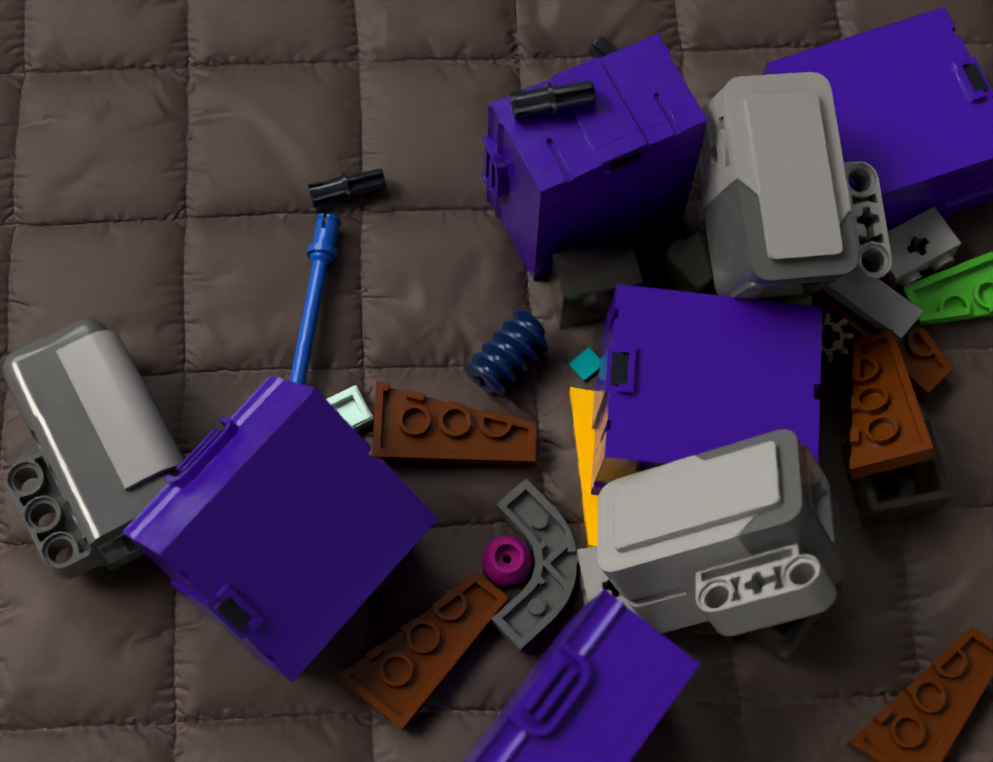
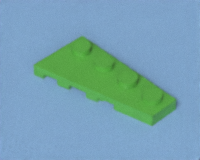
(954, 293)

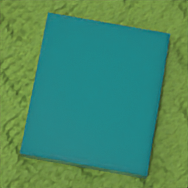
(585, 364)

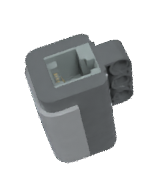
(96, 442)

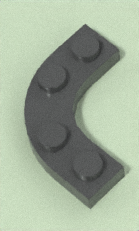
(554, 567)

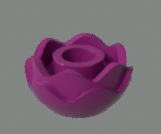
(507, 573)

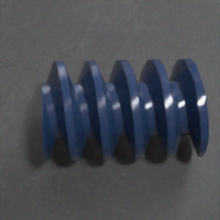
(507, 353)

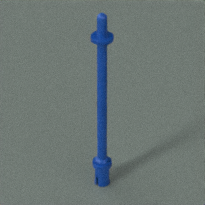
(321, 254)

